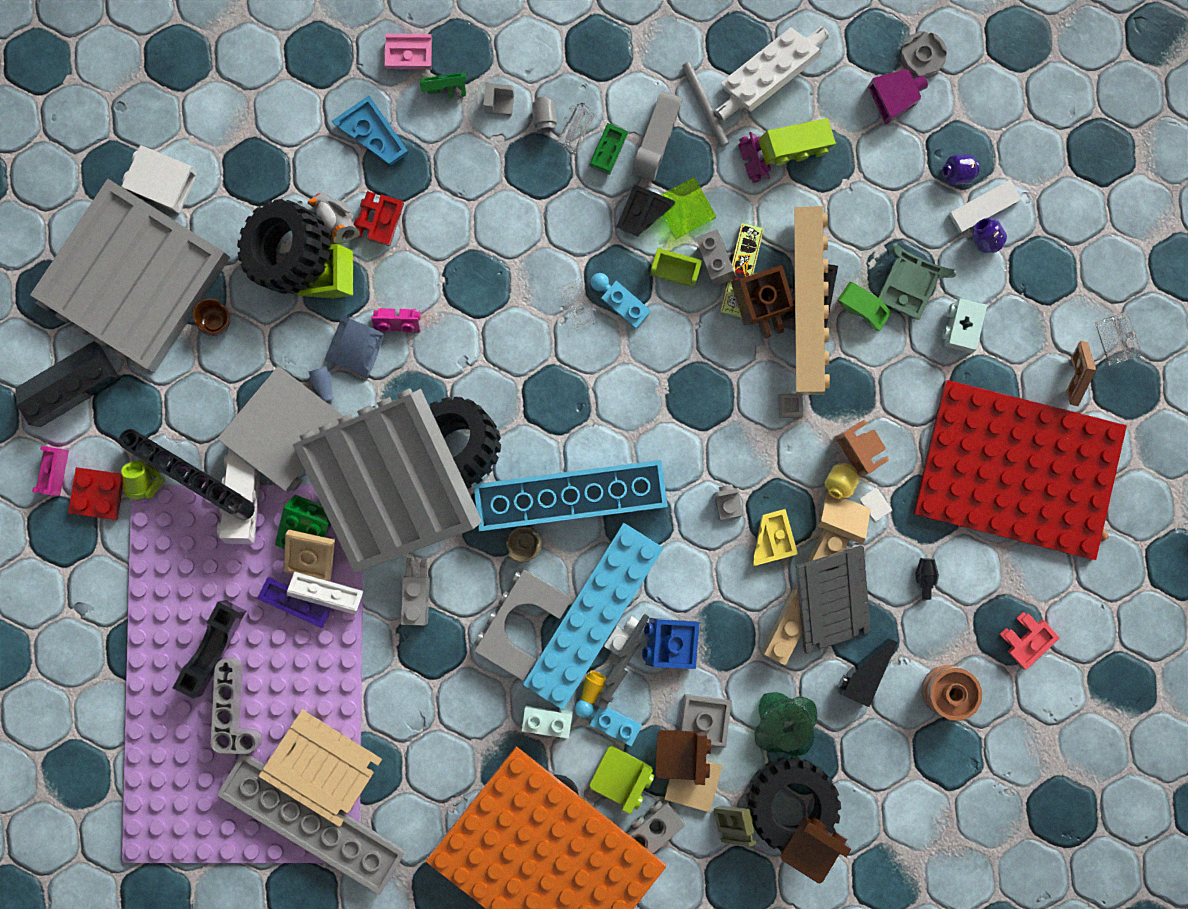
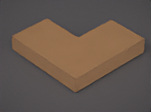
(1084, 372)

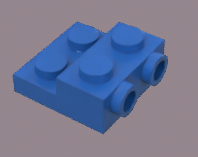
(671, 643)

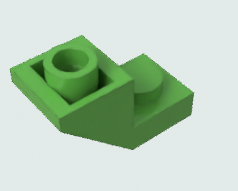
(864, 304)

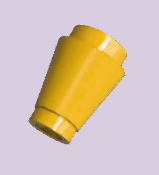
(593, 686)

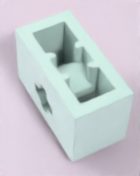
(972, 316)
(547, 721)

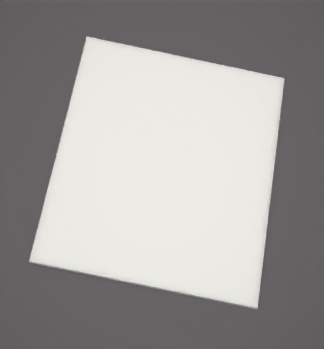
(876, 503)

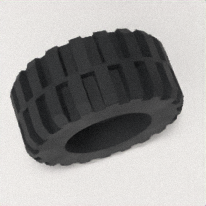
(263, 235)
(483, 440)
(777, 776)

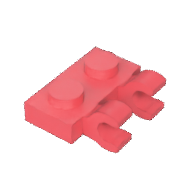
(1033, 643)

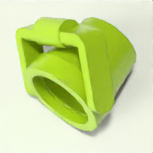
(138, 480)

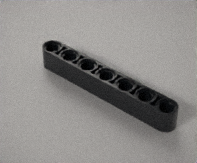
(193, 480)

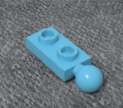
(620, 300)
(609, 722)

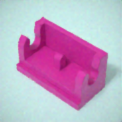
(51, 471)

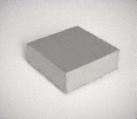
(790, 406)

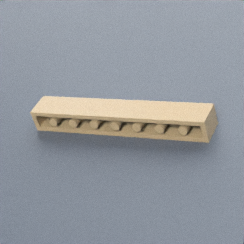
(810, 300)

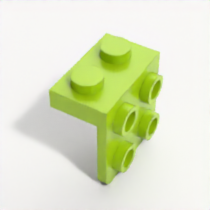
(622, 778)

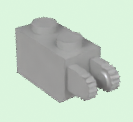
(415, 595)

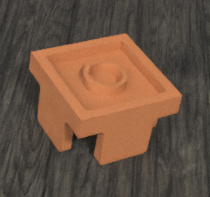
(862, 448)

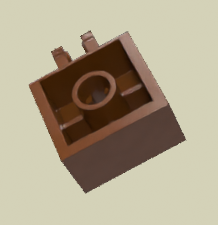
(758, 309)

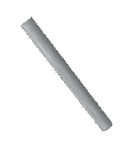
(705, 104)

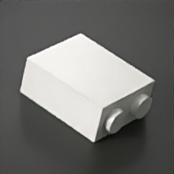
(159, 179)

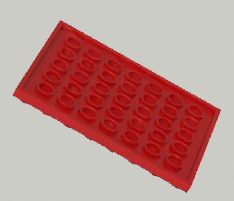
(1020, 470)

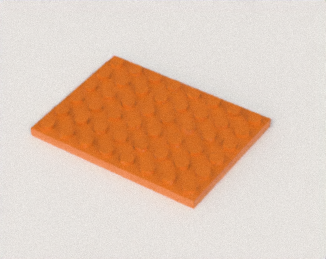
(541, 847)

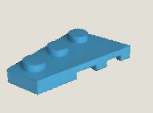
(371, 129)

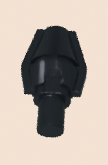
(927, 576)

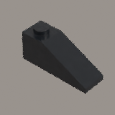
(864, 678)

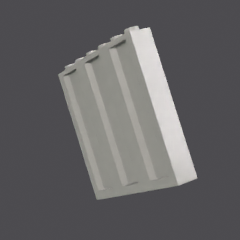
(129, 276)
(387, 480)

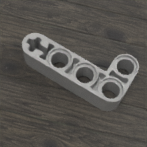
(657, 136)
(232, 706)

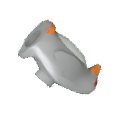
(336, 218)

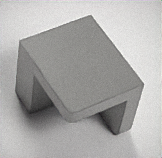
(498, 99)

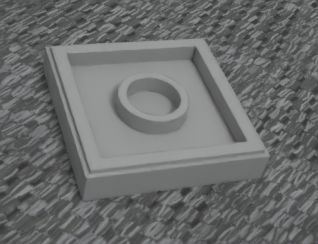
(707, 716)

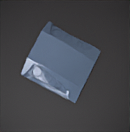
(355, 346)

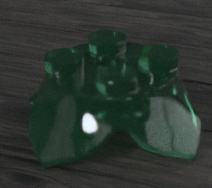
(774, 710)

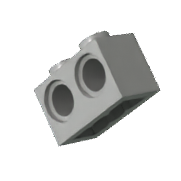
(716, 257)

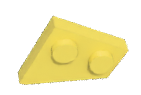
(774, 538)

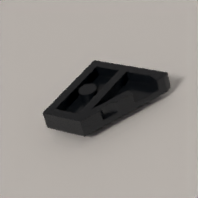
(643, 210)

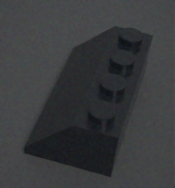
(65, 385)

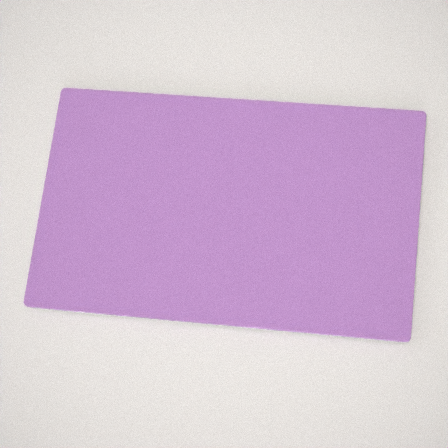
(287, 663)

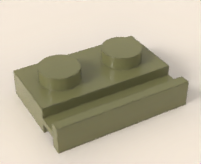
(735, 825)

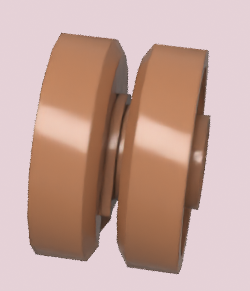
(965, 696)

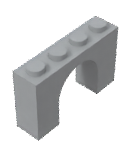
(495, 642)

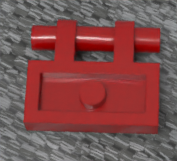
(384, 220)

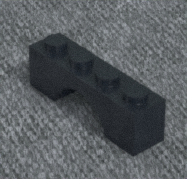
(219, 633)

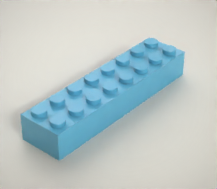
(570, 495)
(593, 616)

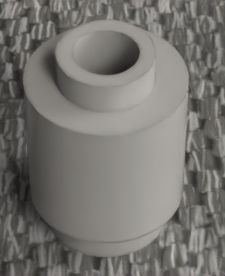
(544, 114)

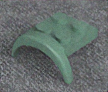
(911, 283)

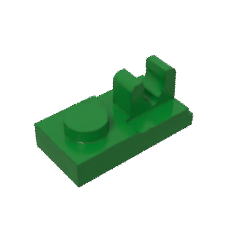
(435, 83)

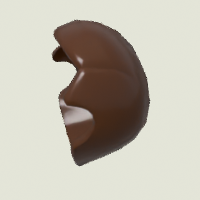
(211, 317)

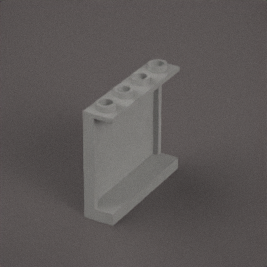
(271, 425)

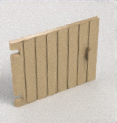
(320, 767)

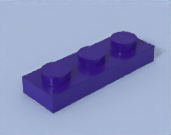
(275, 594)

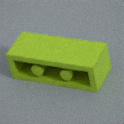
(797, 142)

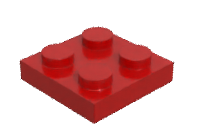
(96, 493)

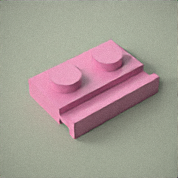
(408, 51)

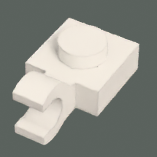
(620, 636)

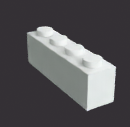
(245, 481)

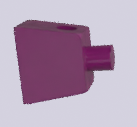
(896, 93)

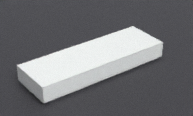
(985, 206)
(324, 593)

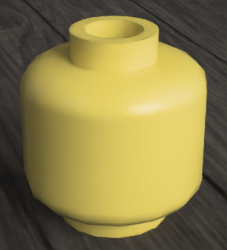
(842, 481)

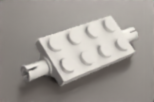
(770, 70)

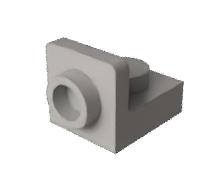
(728, 502)

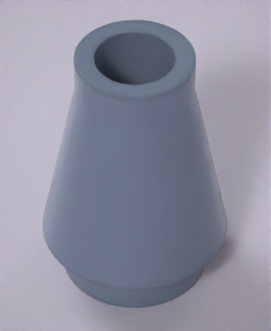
(321, 382)

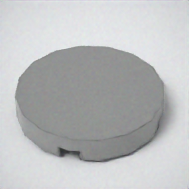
(923, 54)

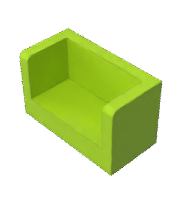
(675, 267)

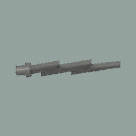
(618, 672)

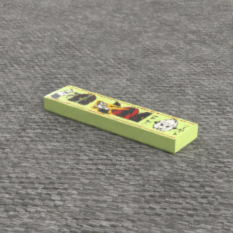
(743, 264)

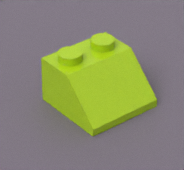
(337, 277)

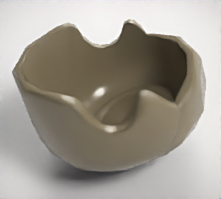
(523, 544)

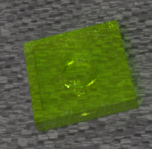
(690, 209)

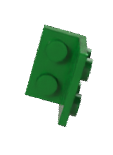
(304, 517)

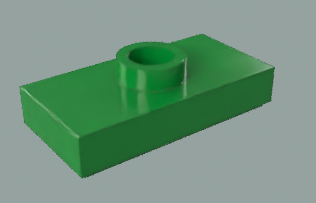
(608, 149)

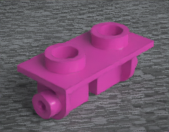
(407, 321)

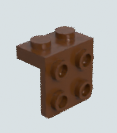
(683, 755)
(814, 849)

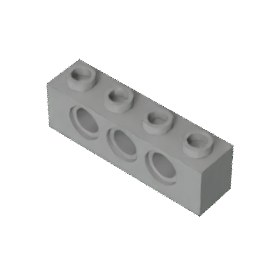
(670, 820)

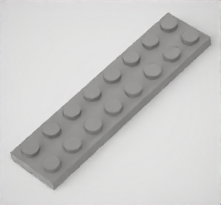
(348, 848)

